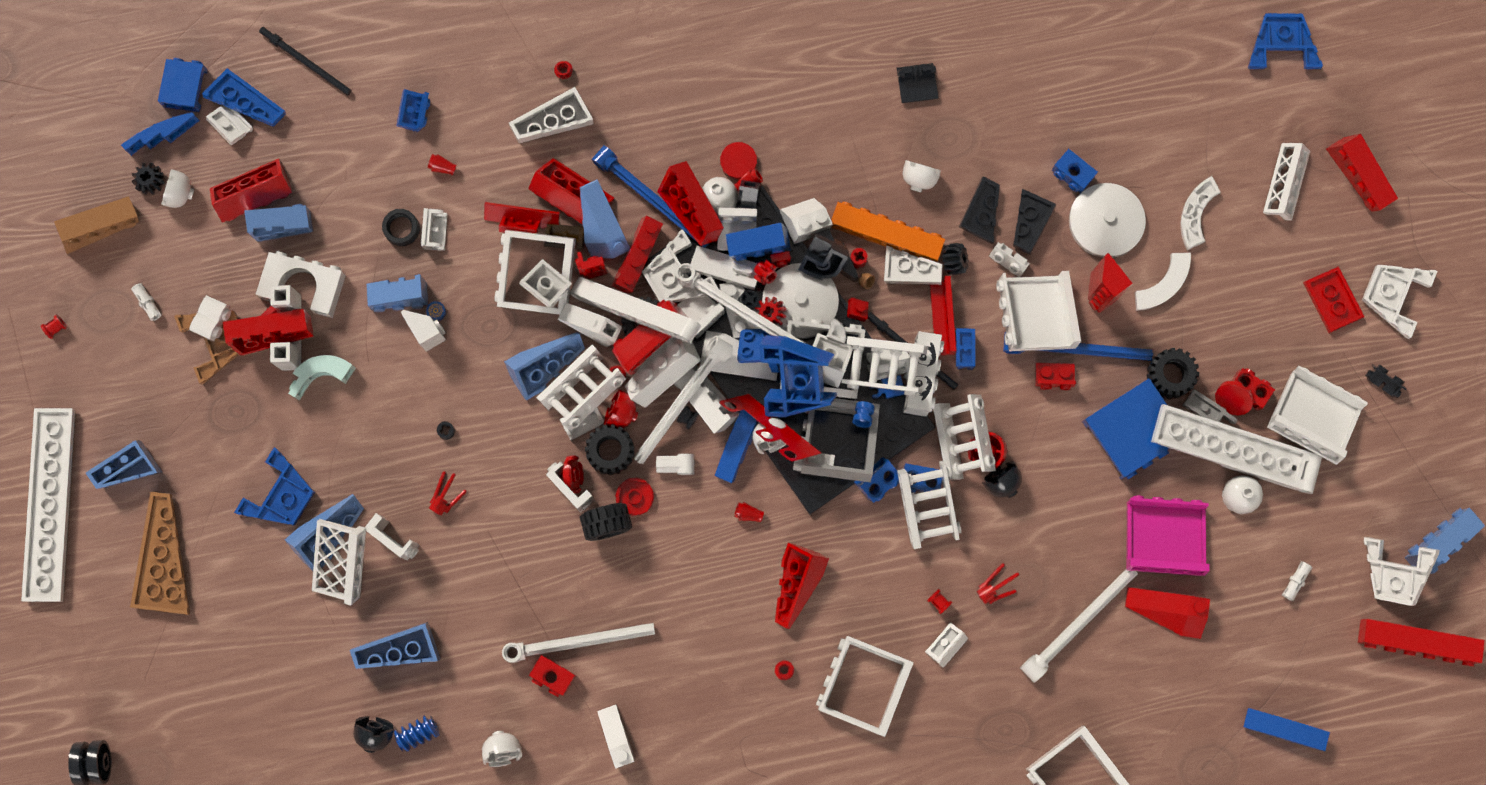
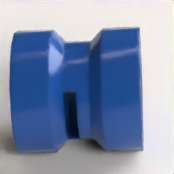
(863, 414)

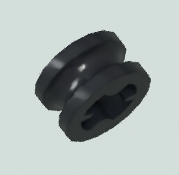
(440, 429)

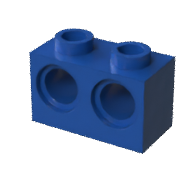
(881, 485)
(921, 486)

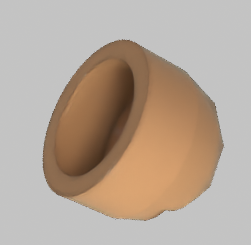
(867, 280)

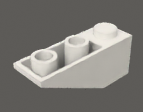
(590, 324)

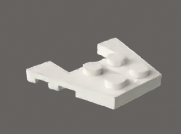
(662, 273)
(1388, 291)
(1398, 581)

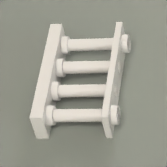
(877, 347)
(570, 377)
(948, 441)
(914, 517)

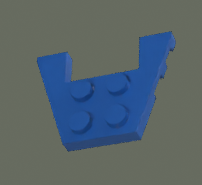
(1284, 33)
(287, 497)

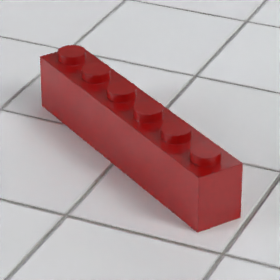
(1421, 641)

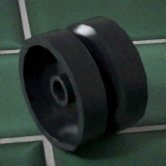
(90, 763)

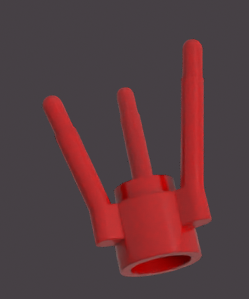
(438, 503)
(987, 593)

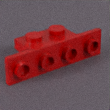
(519, 218)

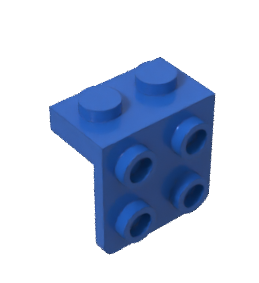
(749, 348)

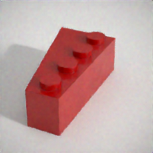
(1362, 171)
(690, 204)
(257, 332)

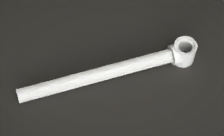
(696, 281)
(716, 351)
(577, 641)
(1037, 665)

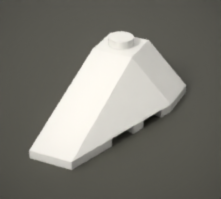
(732, 366)

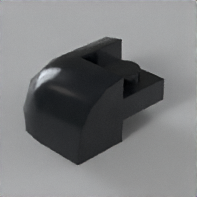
(824, 258)

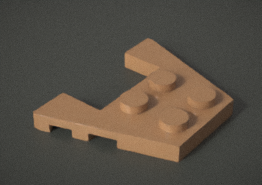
(218, 349)

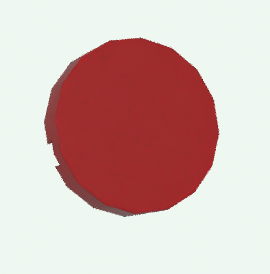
(738, 160)
(1234, 398)
(573, 473)
(636, 494)

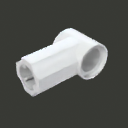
(681, 464)

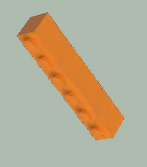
(886, 232)

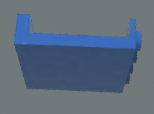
(1127, 429)

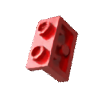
(592, 267)
(1055, 375)

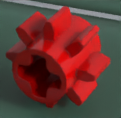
(765, 272)

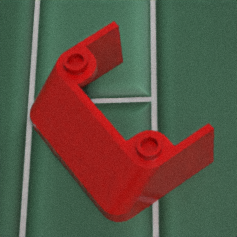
(642, 342)

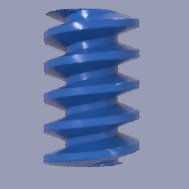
(416, 734)

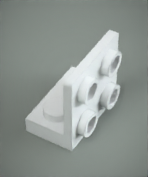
(733, 221)
(703, 311)

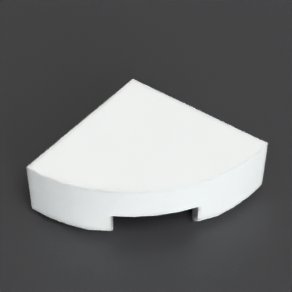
(837, 331)

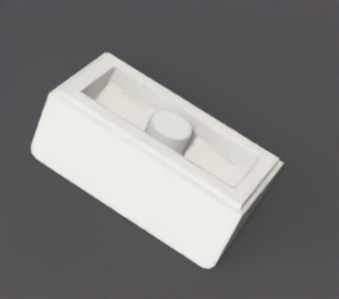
(946, 644)

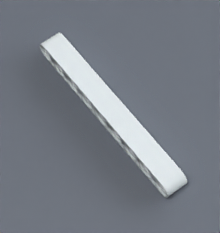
(635, 309)

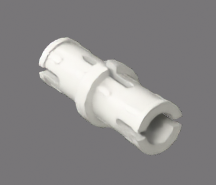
(146, 302)
(1297, 581)

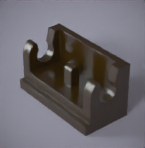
(565, 231)

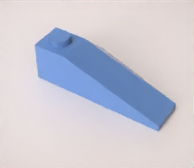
(601, 229)
(538, 365)
(303, 539)

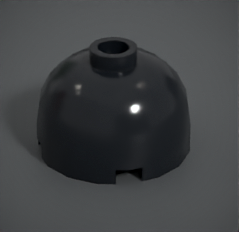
(1004, 481)
(372, 734)

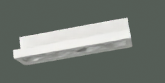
(1293, 182)

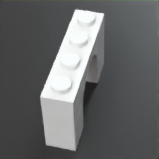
(328, 280)
(285, 355)

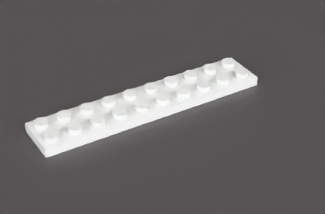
(48, 505)

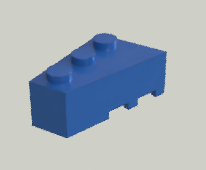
(758, 241)

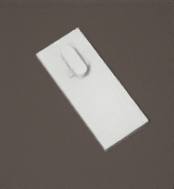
(724, 268)

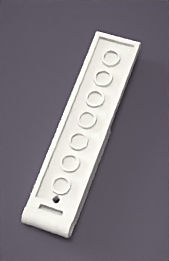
(1237, 449)

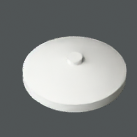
(1107, 220)
(803, 298)

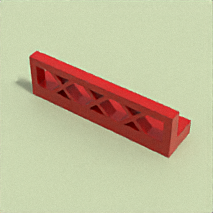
(943, 314)

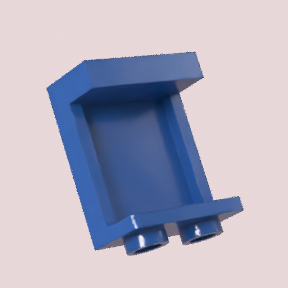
(181, 84)

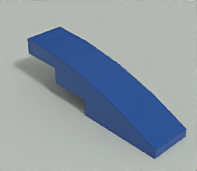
(167, 129)
(736, 447)
(1286, 729)

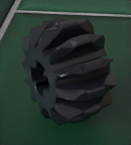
(152, 174)
(955, 259)

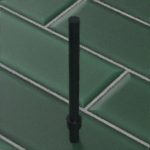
(278, 41)
(883, 326)

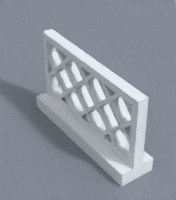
(354, 560)

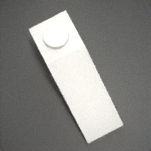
(616, 736)

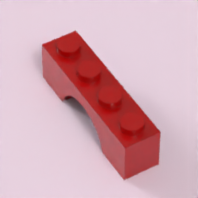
(638, 254)

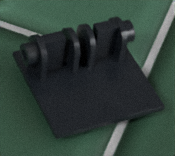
(917, 83)

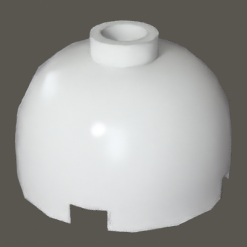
(920, 176)
(177, 190)
(721, 193)
(762, 445)
(1242, 494)
(500, 749)

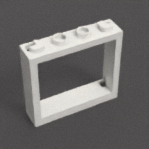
(504, 261)
(818, 325)
(894, 698)
(1094, 747)

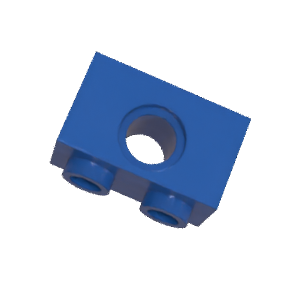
(1072, 161)

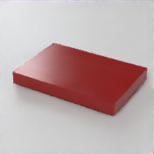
(1333, 299)

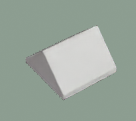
(545, 284)

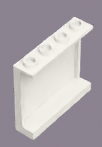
(1038, 312)
(1316, 414)

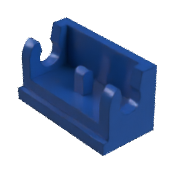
(965, 348)

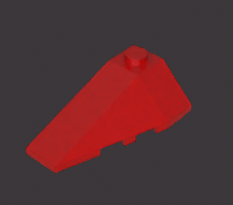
(800, 577)
(1177, 612)

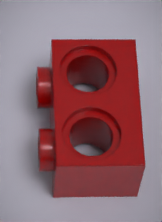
(1255, 383)

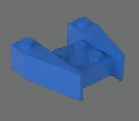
(800, 376)

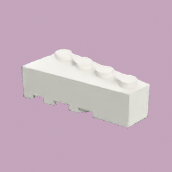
(553, 117)
(662, 370)
(707, 403)

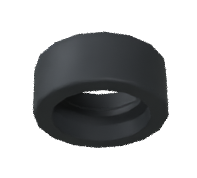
(390, 217)

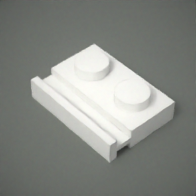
(229, 124)

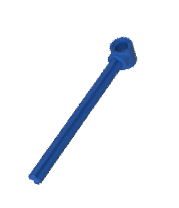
(607, 161)
(1099, 350)

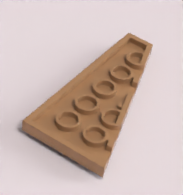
(159, 571)

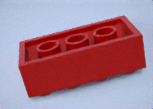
(561, 188)
(250, 190)
(1107, 284)

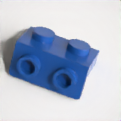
(413, 110)

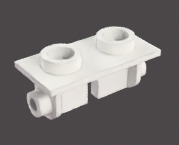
(1002, 255)

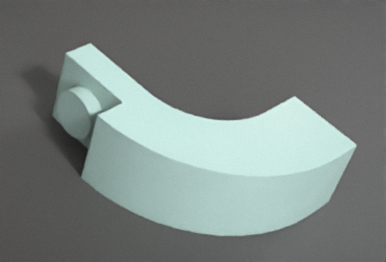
(318, 367)

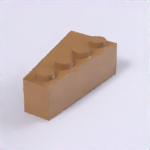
(95, 224)

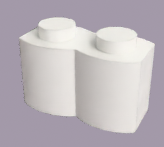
(210, 318)

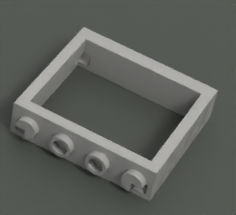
(865, 475)

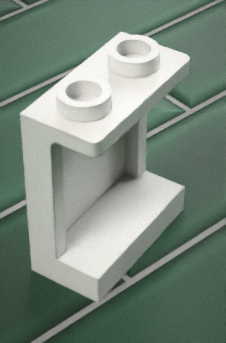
(580, 502)
(376, 527)

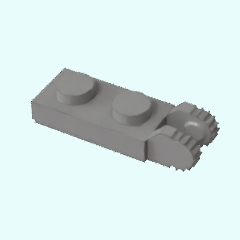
(1206, 408)

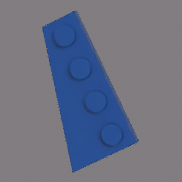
(241, 97)

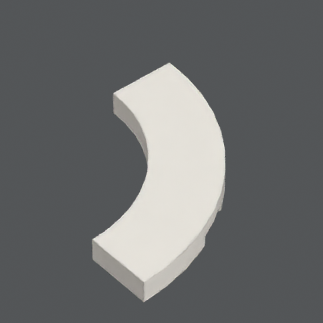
(1192, 212)
(1168, 286)

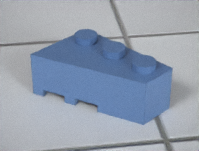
(278, 222)
(397, 294)
(124, 466)

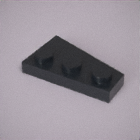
(981, 211)
(1032, 219)

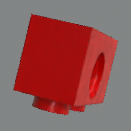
(541, 670)

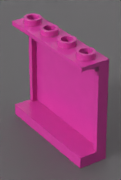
(1166, 536)

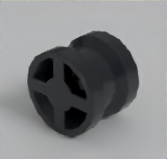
(749, 297)
(687, 417)

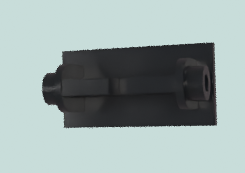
(1392, 384)

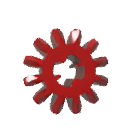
(775, 306)

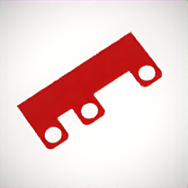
(795, 442)

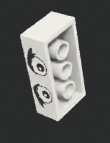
(925, 378)

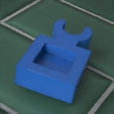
(888, 392)

